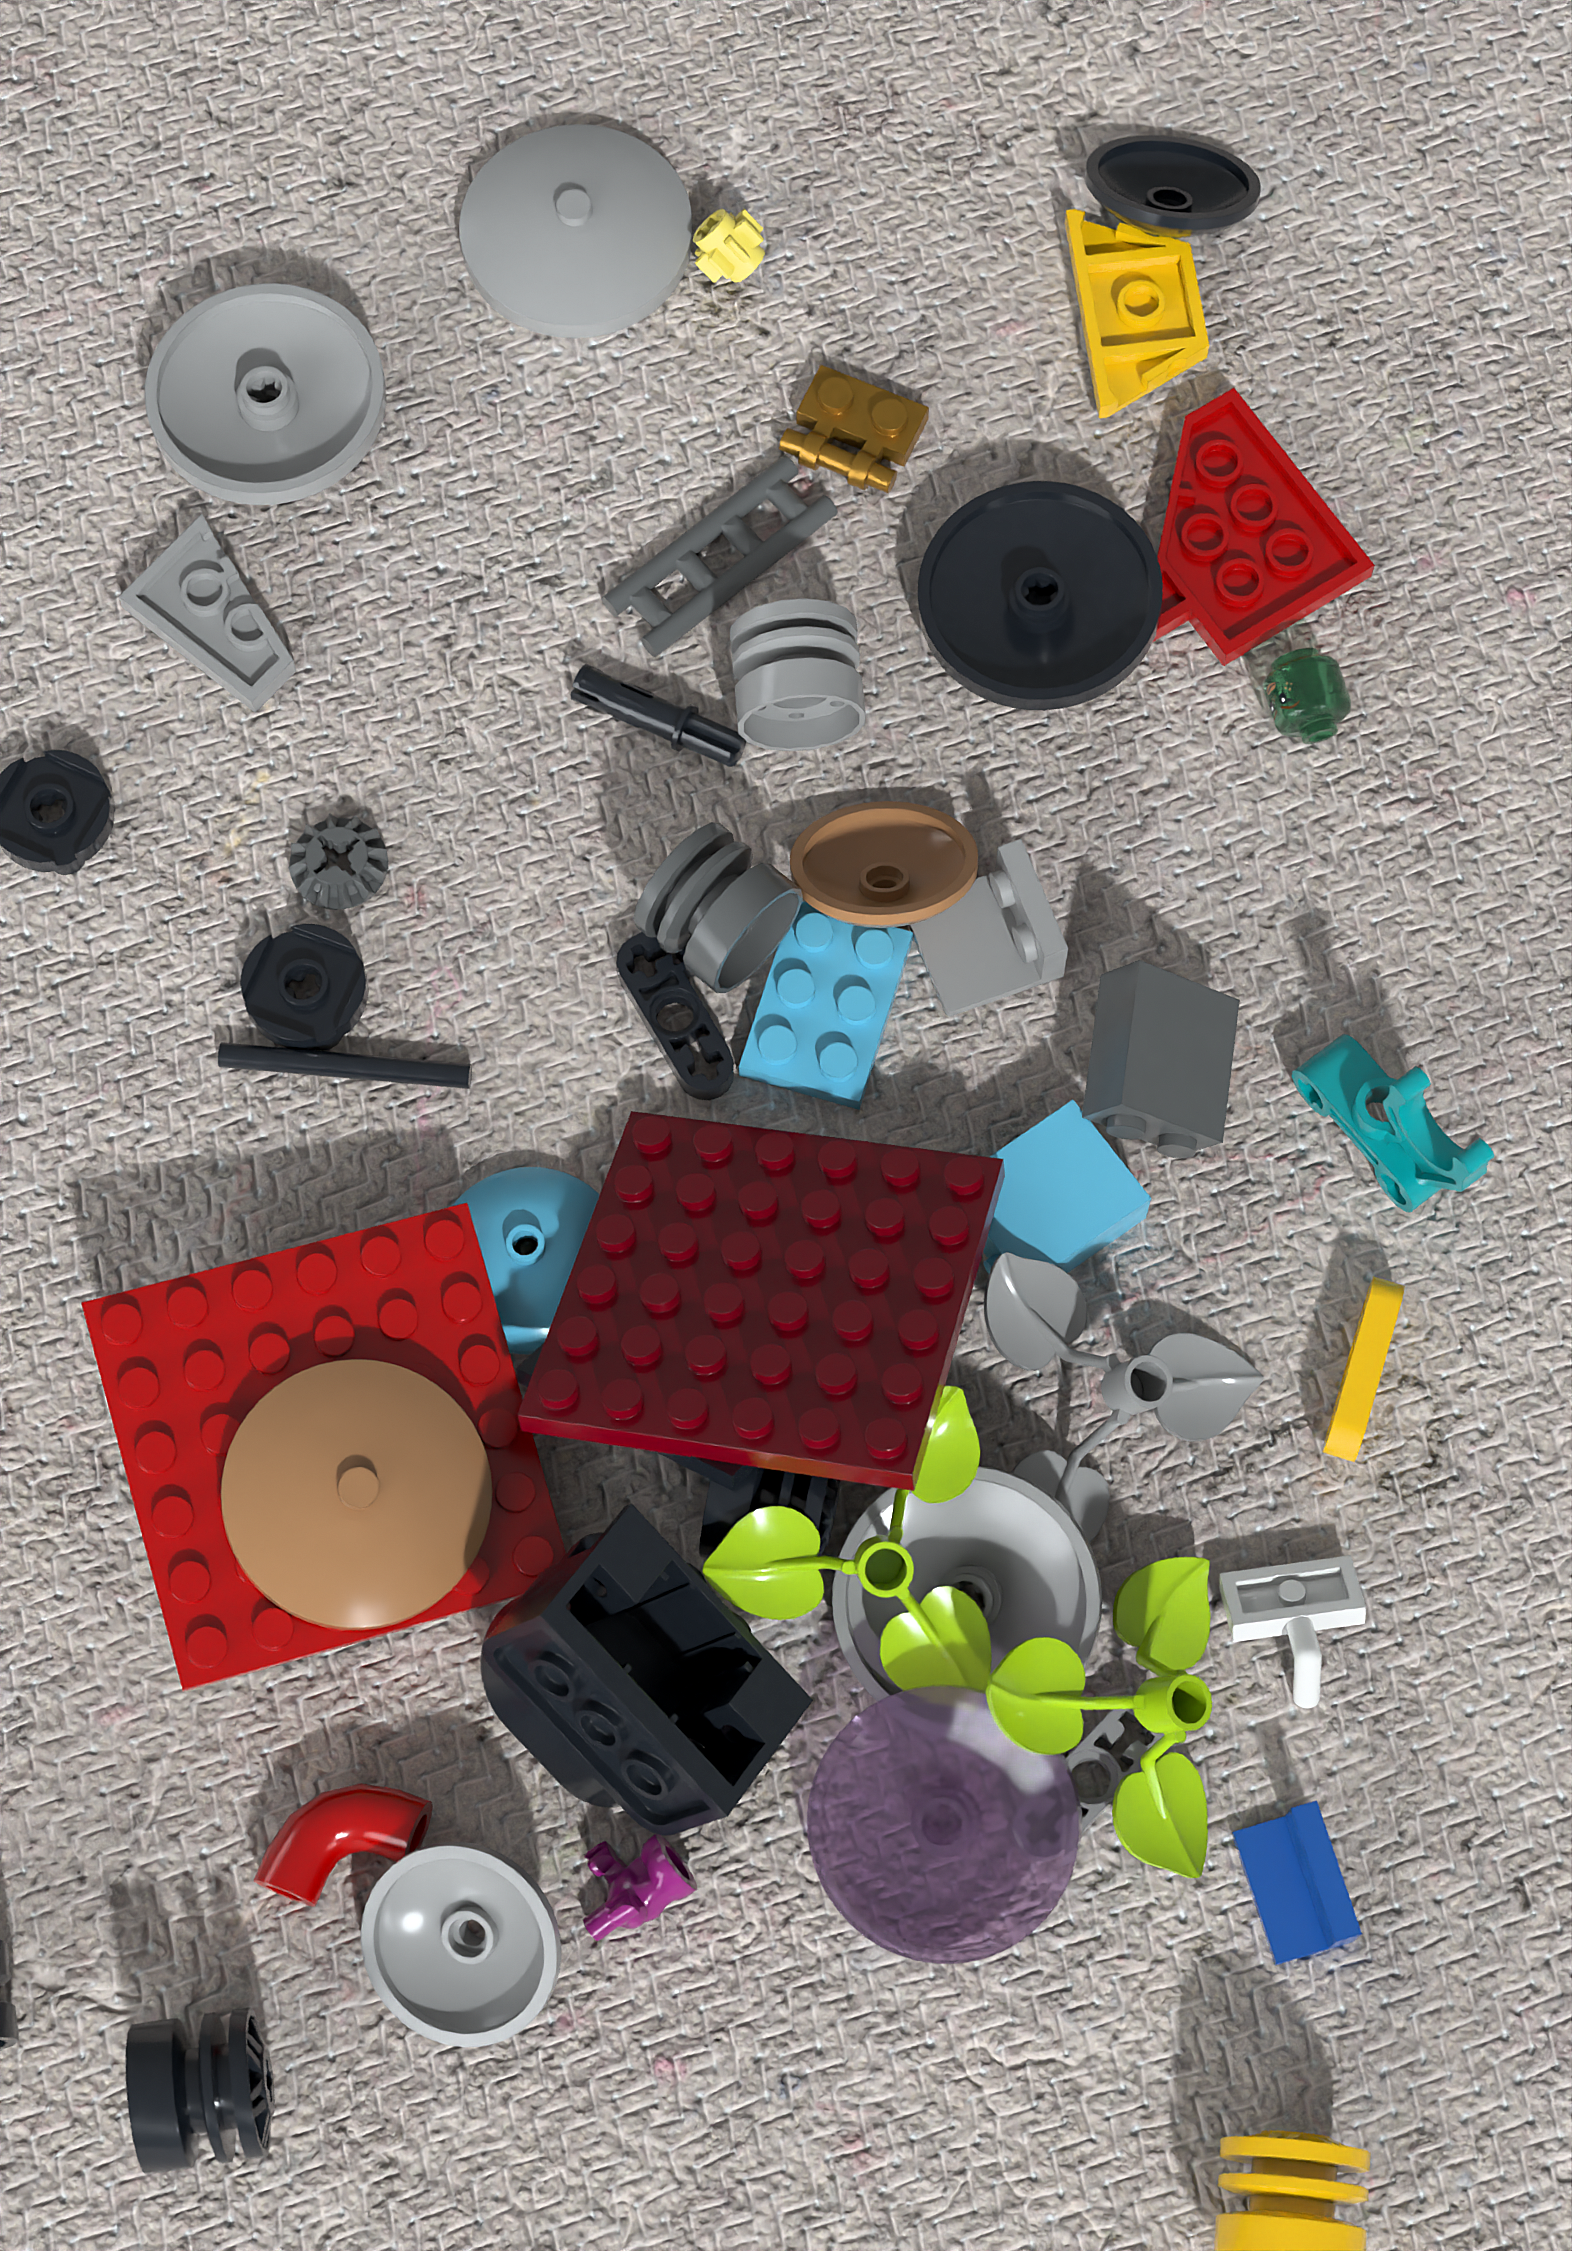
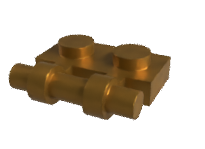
(859, 416)

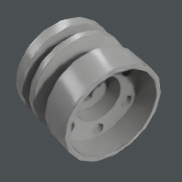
(797, 675)

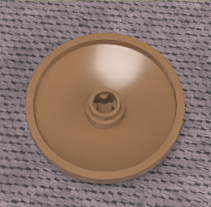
(356, 1494)

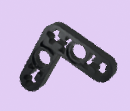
(668, 987)

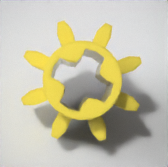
(729, 245)

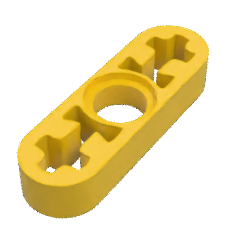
(1363, 1369)

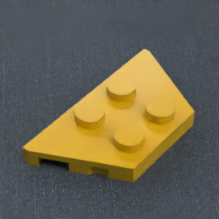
(1135, 309)

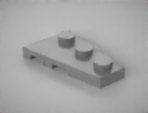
(209, 617)

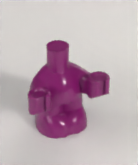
(638, 1890)

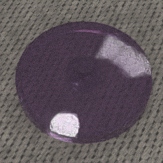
(941, 1827)

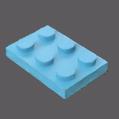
(825, 1007)

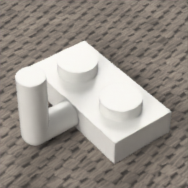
(1294, 1603)

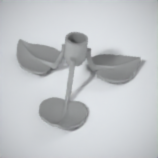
(1184, 1377)

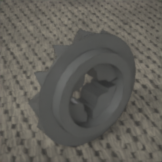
(335, 887)

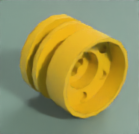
(1291, 2193)

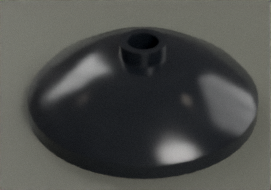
(1172, 185)

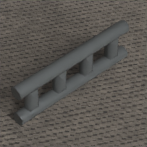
(715, 590)

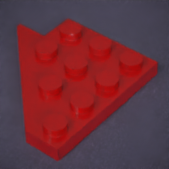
(1246, 535)

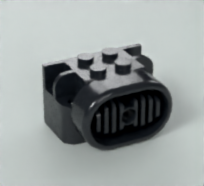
(628, 1671)

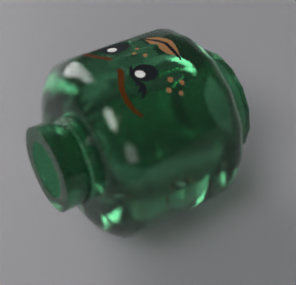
(1306, 695)

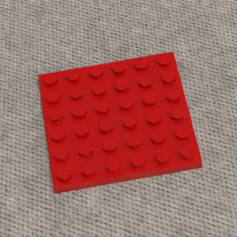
(204, 1348)

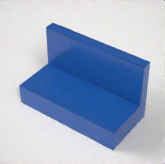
(1297, 1884)

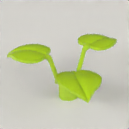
(772, 1568)
(1040, 1702)

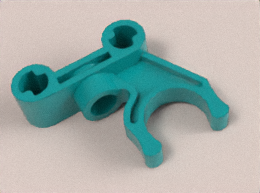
(1410, 1149)

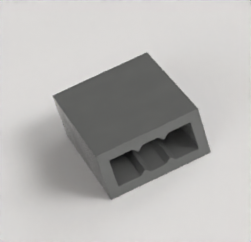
(1161, 1059)

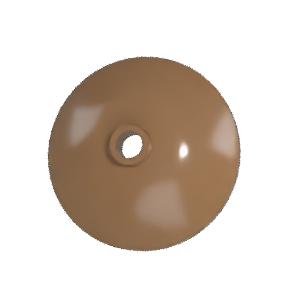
(884, 863)

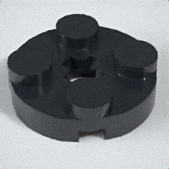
(74, 837)
(320, 1018)

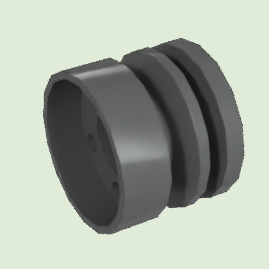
(718, 907)

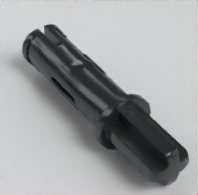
(658, 716)

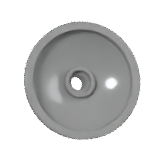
(434, 1967)

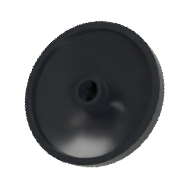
(1040, 595)

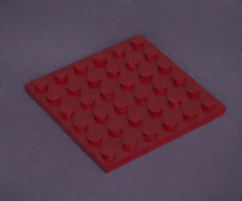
(767, 1299)

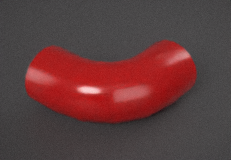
(338, 1825)

